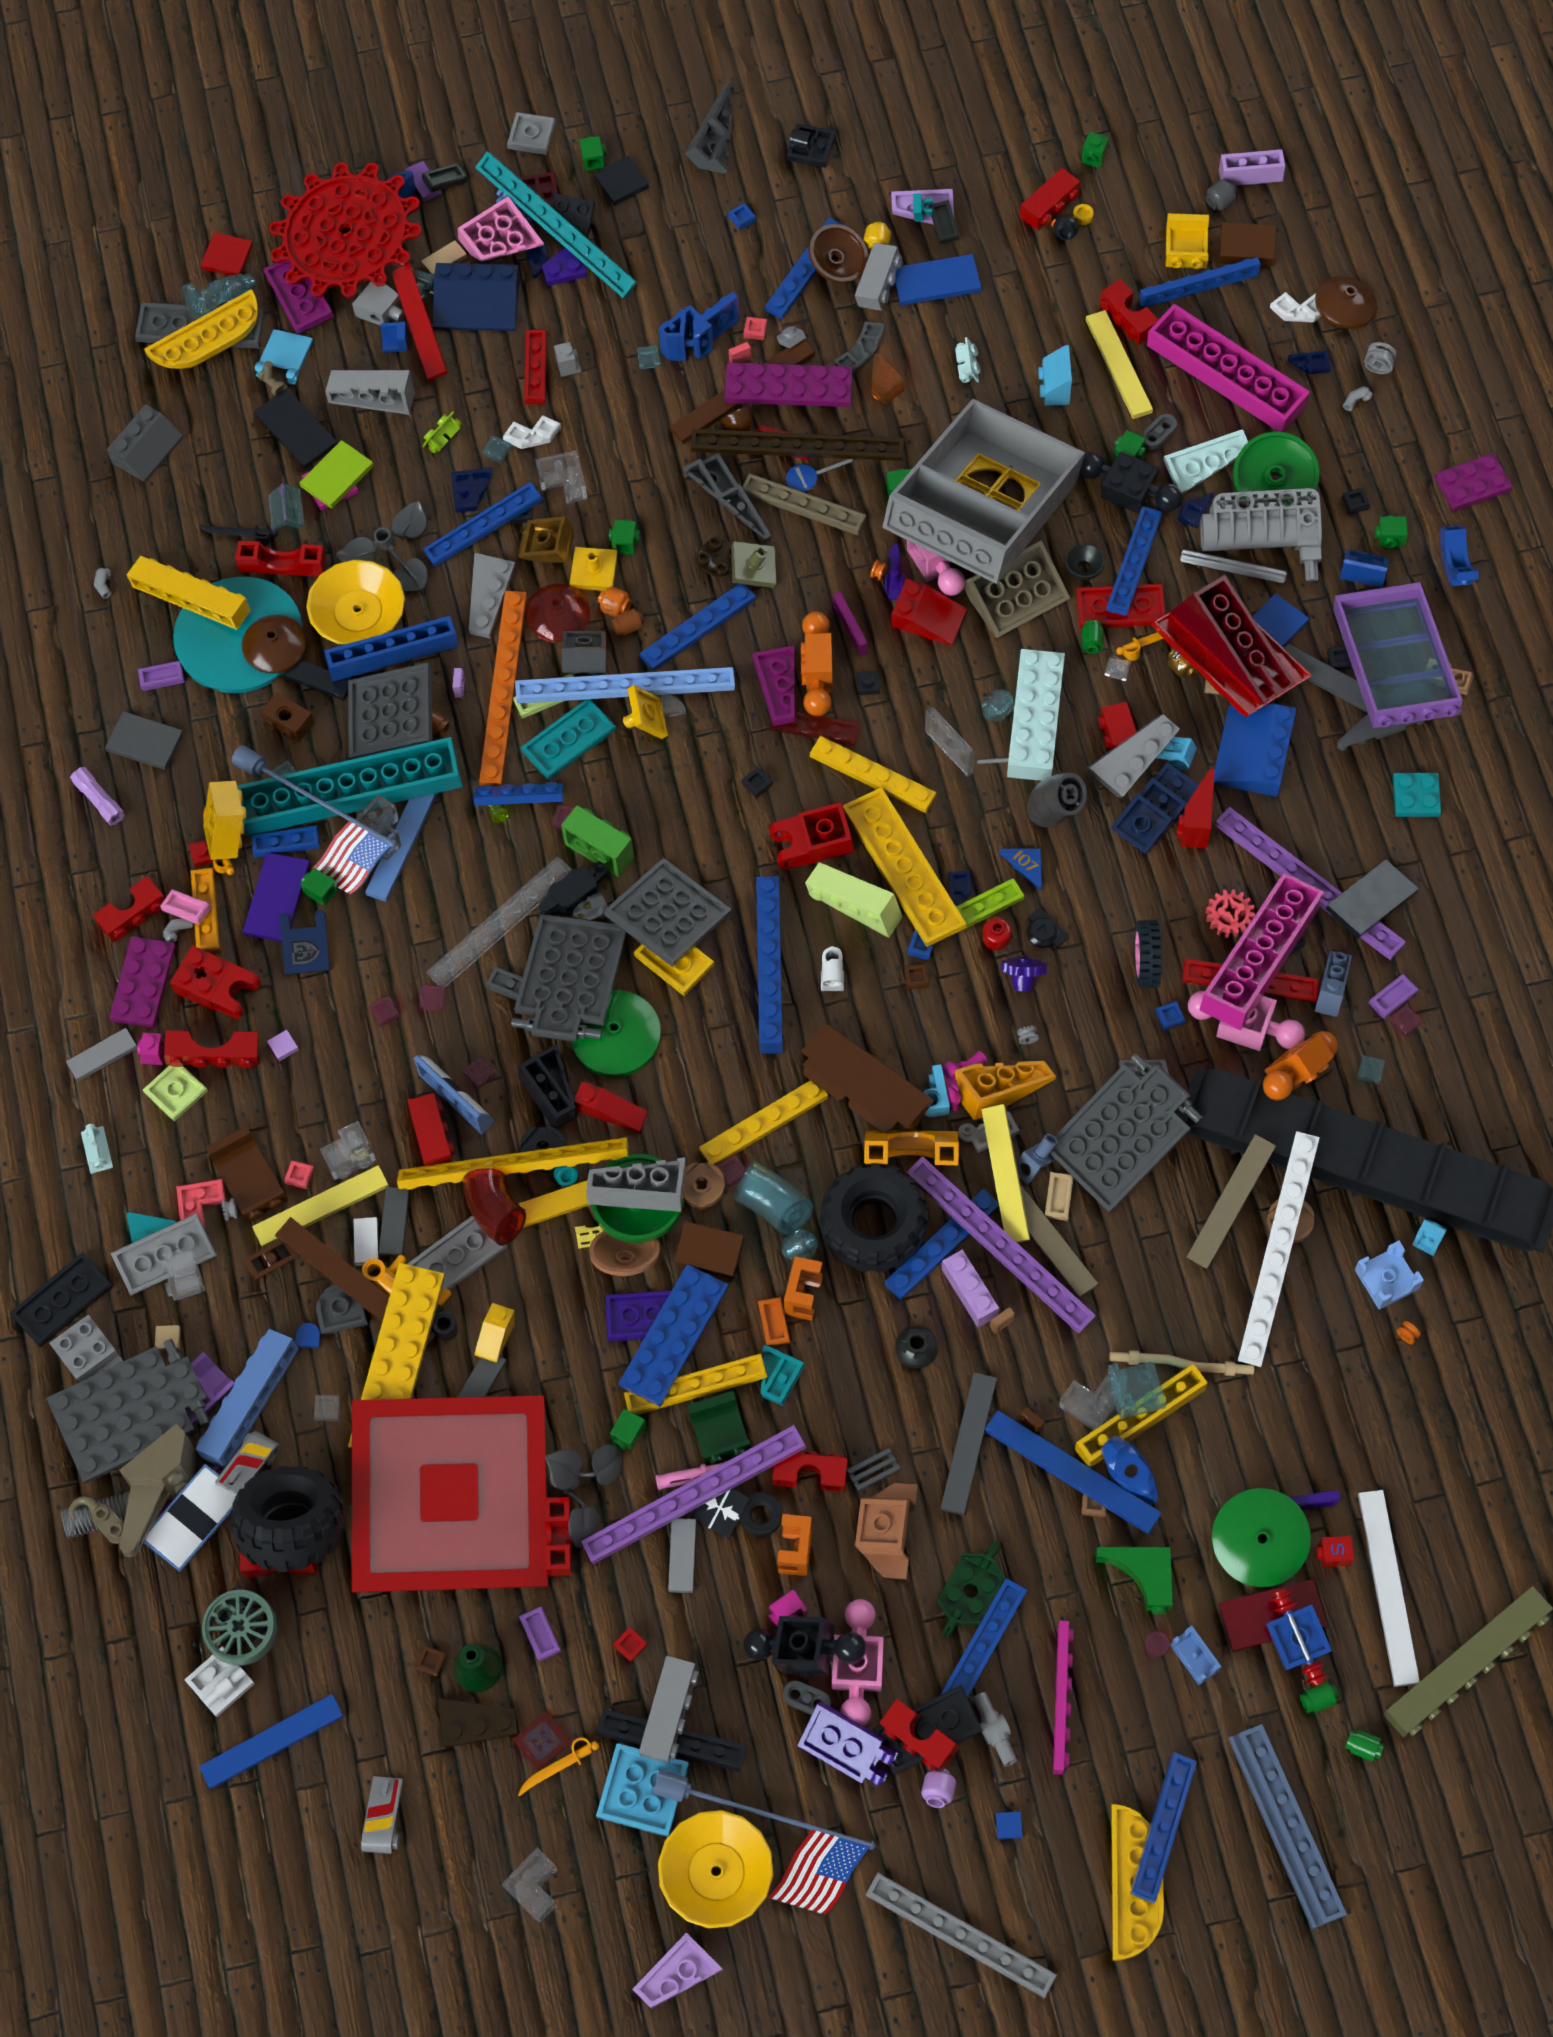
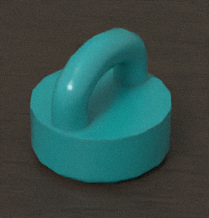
(565, 1175)

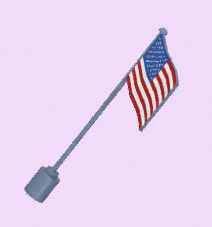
(352, 850)
(819, 1864)

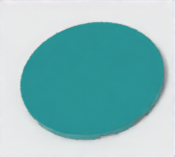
(214, 651)

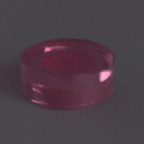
(1157, 1644)

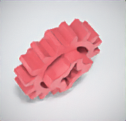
(1224, 920)

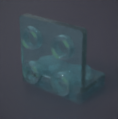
(1135, 1389)

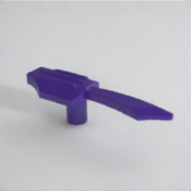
(894, 580)

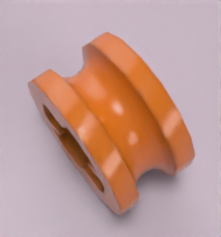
(879, 570)
(1408, 1332)

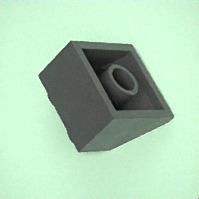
(584, 652)

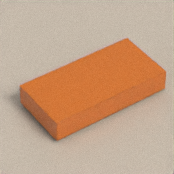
(774, 1322)

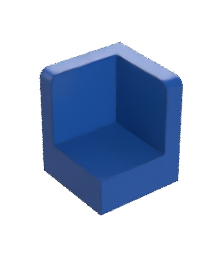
(394, 337)

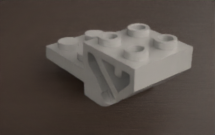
(85, 1349)

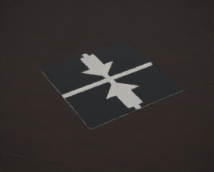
(722, 1512)

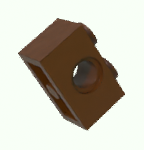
(280, 708)
(269, 1259)

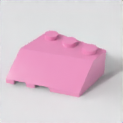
(498, 232)

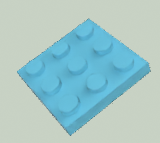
(629, 1791)

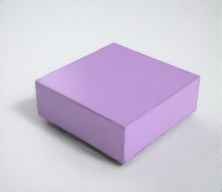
(458, 683)
(283, 1045)

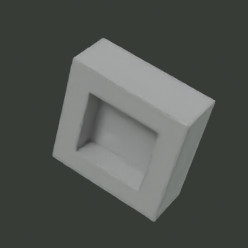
(791, 336)

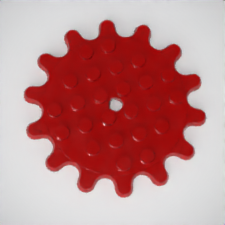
(345, 201)

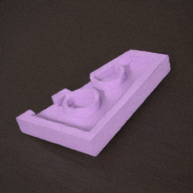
(903, 201)
(676, 1972)

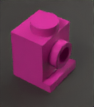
(151, 1049)
(787, 1606)

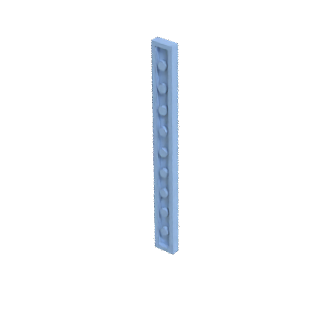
(616, 685)

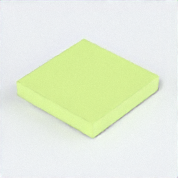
(175, 1091)

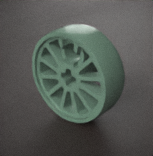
(221, 1605)

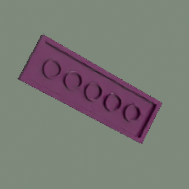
(788, 384)

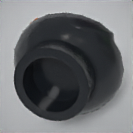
(1065, 227)

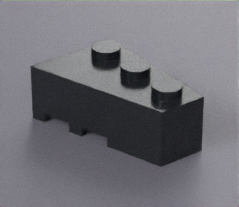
(547, 1085)

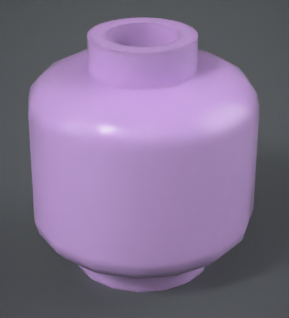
(938, 1788)

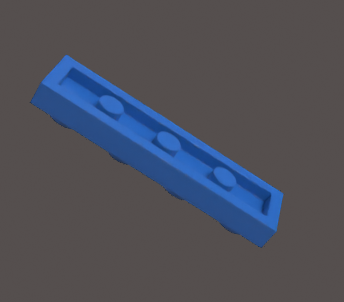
(518, 794)

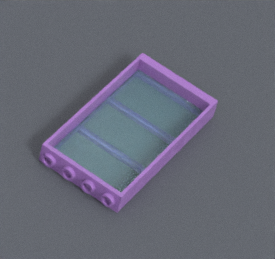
(1397, 655)

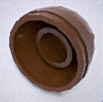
(738, 420)

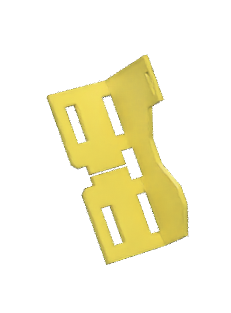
(586, 1238)

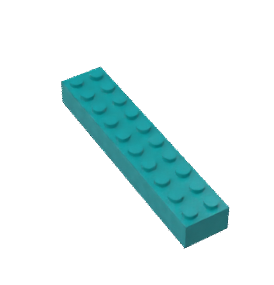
(351, 785)

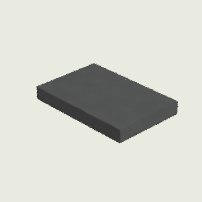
(144, 740)

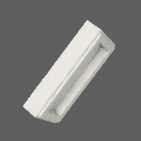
(365, 1240)

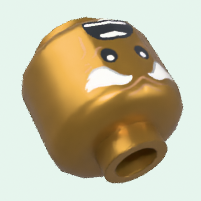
(1180, 665)

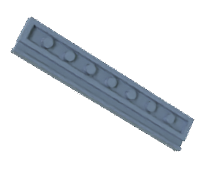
(1287, 1827)

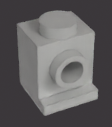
(567, 359)

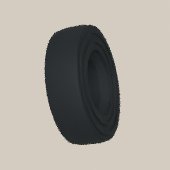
(768, 1527)

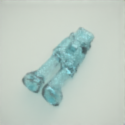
(223, 289)

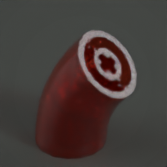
(493, 1205)

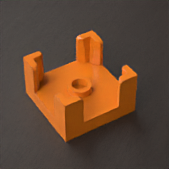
(802, 1273)
(796, 1561)

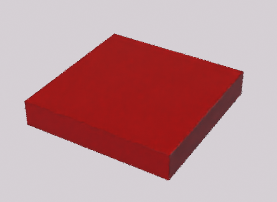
(226, 254)

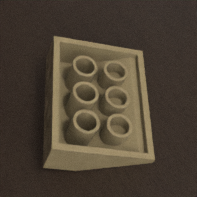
(1021, 594)

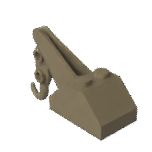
(153, 1478)

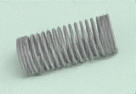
(118, 1505)

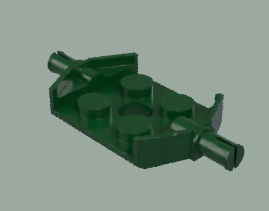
(975, 1571)

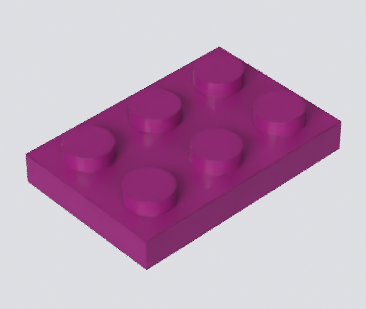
(1473, 482)

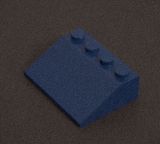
(475, 296)

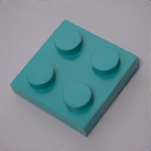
(1416, 795)

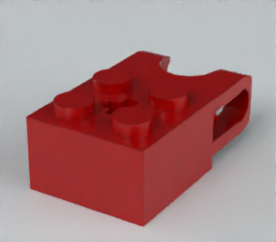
(813, 835)
(212, 982)

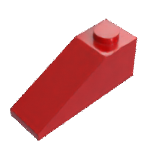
(609, 1107)

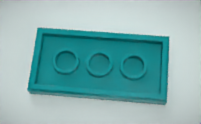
(568, 738)

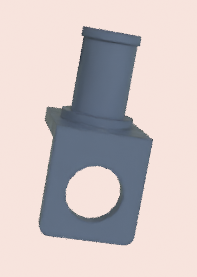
(1037, 1157)

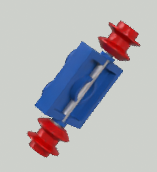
(1298, 1637)

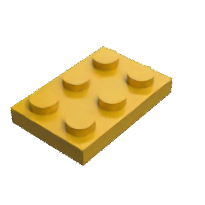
(682, 975)

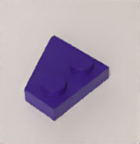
(563, 268)

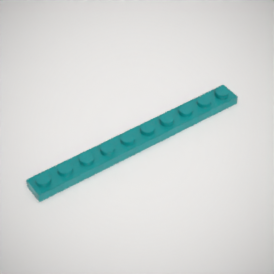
(556, 225)

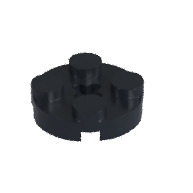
(542, 1136)

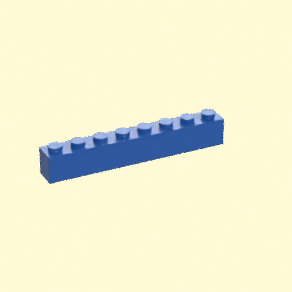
(769, 965)

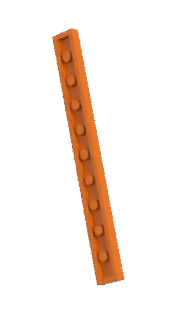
(503, 689)

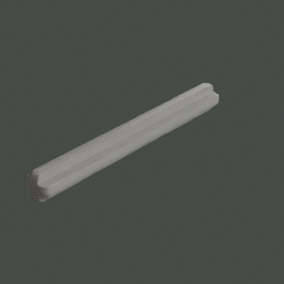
(1233, 566)

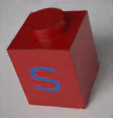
(1335, 1551)

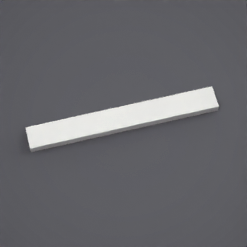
(1388, 1588)

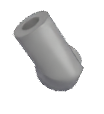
(1362, 392)
(101, 576)
(174, 926)

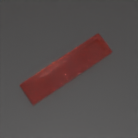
(816, 726)

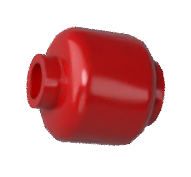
(996, 933)

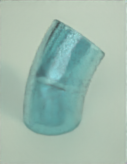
(773, 1198)

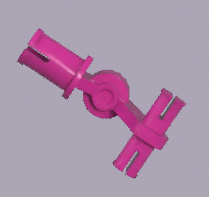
(950, 1080)

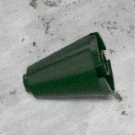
(477, 1667)

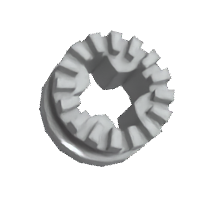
(1027, 1035)
(230, 1209)

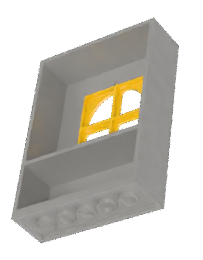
(970, 525)

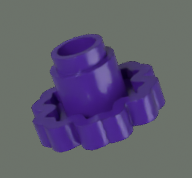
(1023, 971)

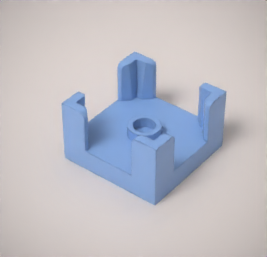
(1388, 1276)

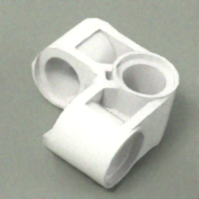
(832, 971)

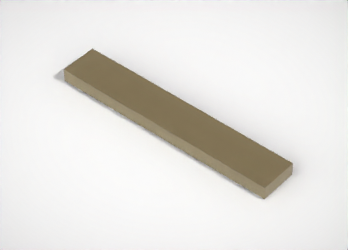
(804, 504)
(1231, 1201)
(1056, 1249)

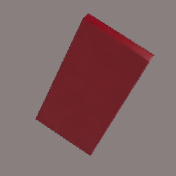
(1247, 1616)

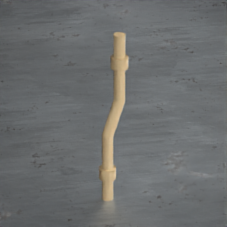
(1135, 1358)

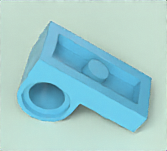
(1179, 752)
(938, 1093)
(1429, 1236)

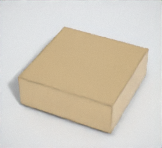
(165, 1333)

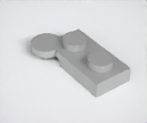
(969, 1133)

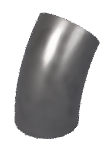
(1056, 798)

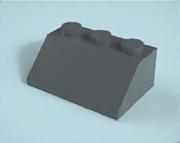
(144, 443)

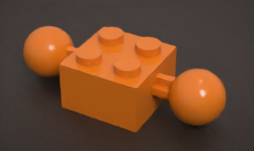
(816, 663)
(1299, 1065)

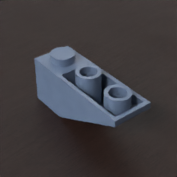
(1333, 983)

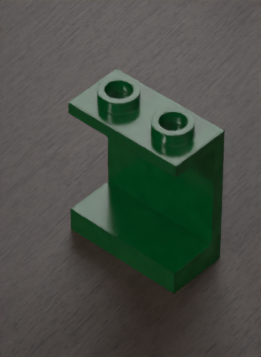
(718, 1428)

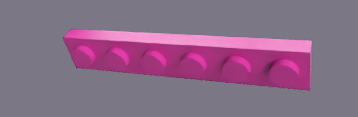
(1062, 1709)

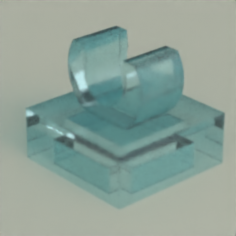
(425, 282)

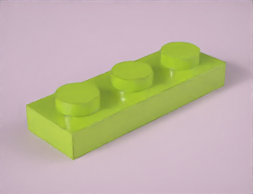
(990, 902)

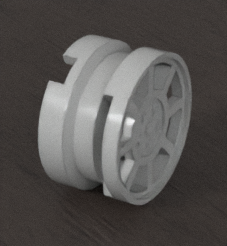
(1380, 359)

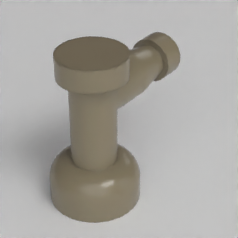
(267, 376)

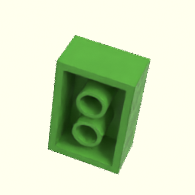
(598, 840)

